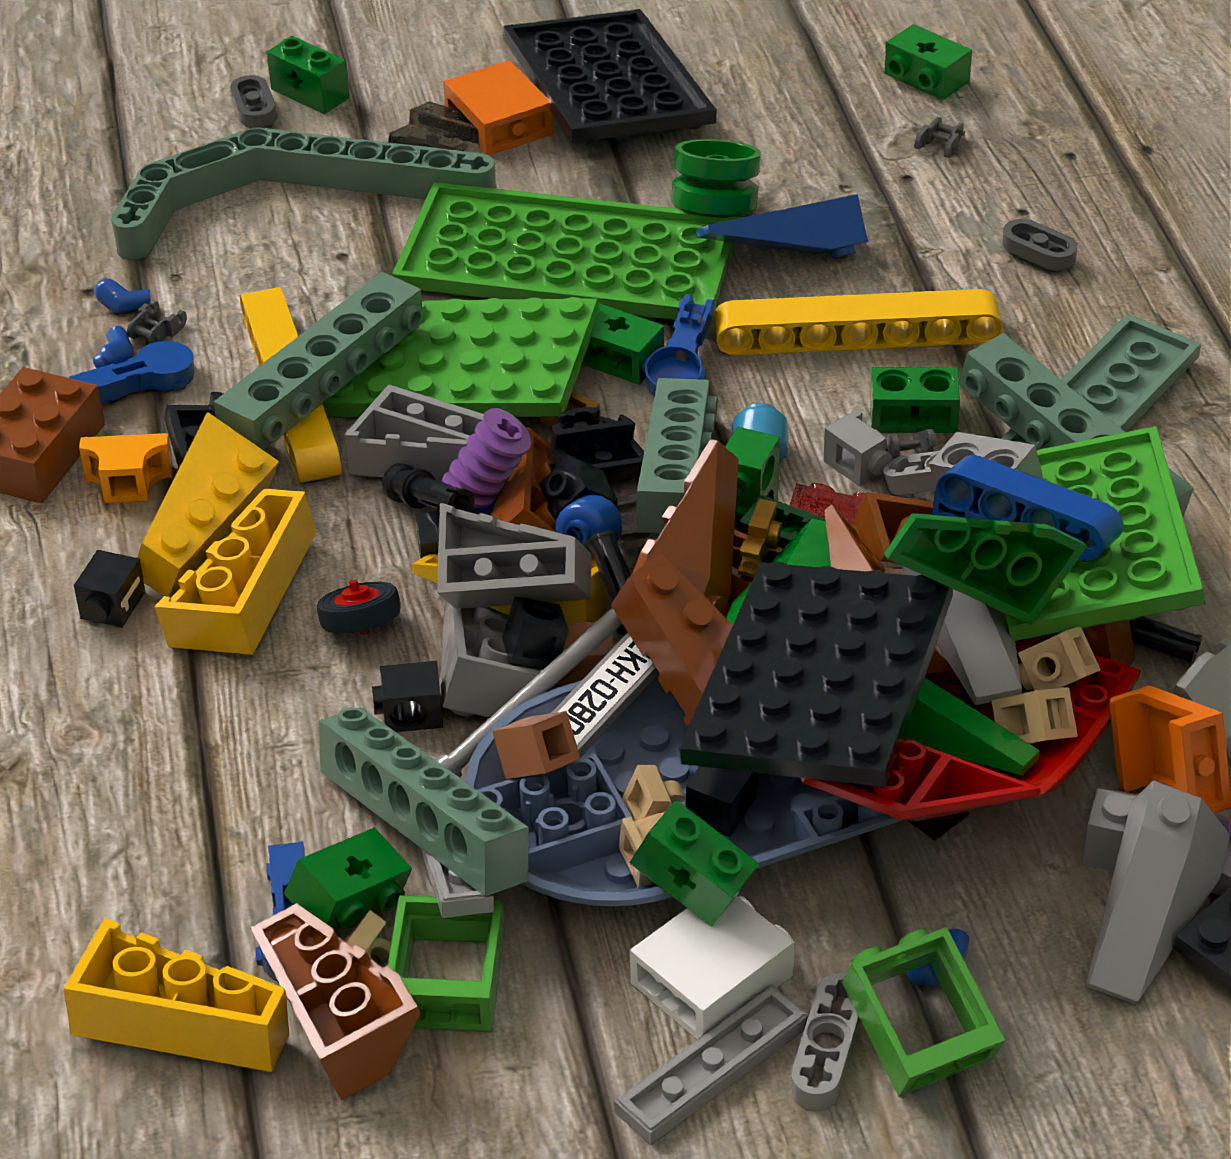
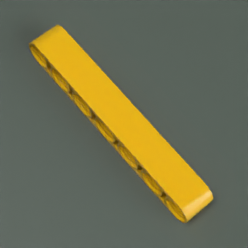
(857, 322)
(311, 440)

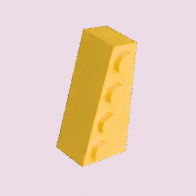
(207, 494)
(244, 578)
(174, 1003)

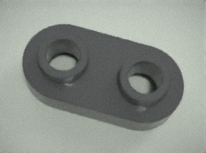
(253, 101)
(1039, 244)

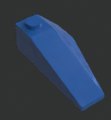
(809, 228)

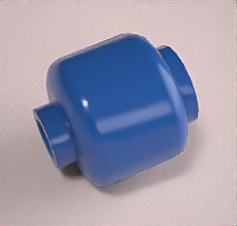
(588, 517)

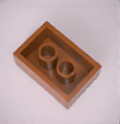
(43, 429)

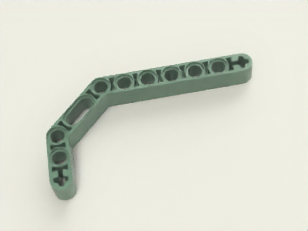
(283, 158)

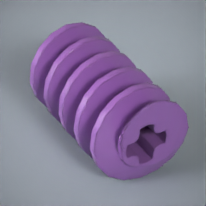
(489, 456)

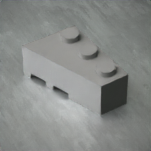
(494, 560)

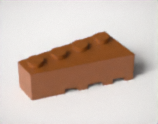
(673, 628)

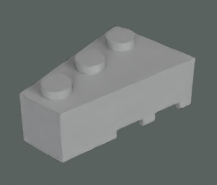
(410, 431)

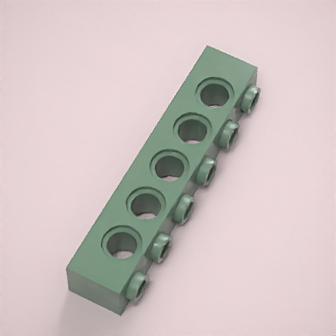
(321, 360)
(1038, 401)
(676, 437)
(424, 801)

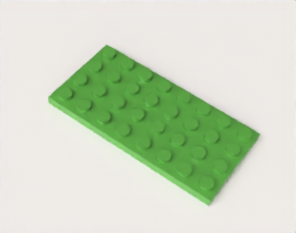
(563, 248)

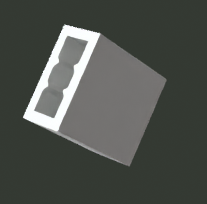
(709, 971)

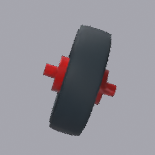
(358, 607)

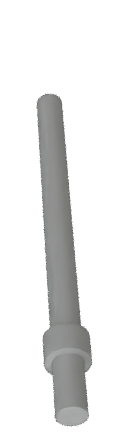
(540, 684)

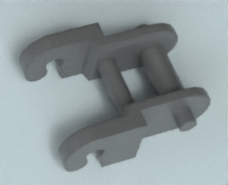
(928, 133)
(166, 327)
(922, 443)

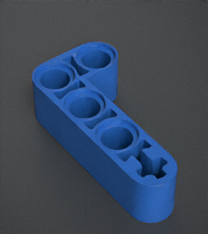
(997, 492)

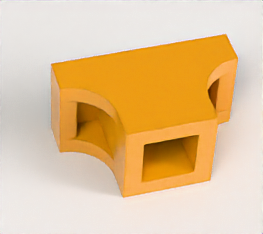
(126, 464)

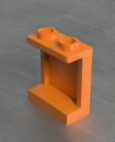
(501, 106)
(1171, 743)

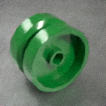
(716, 177)

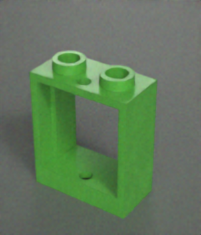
(918, 948)
(445, 1001)

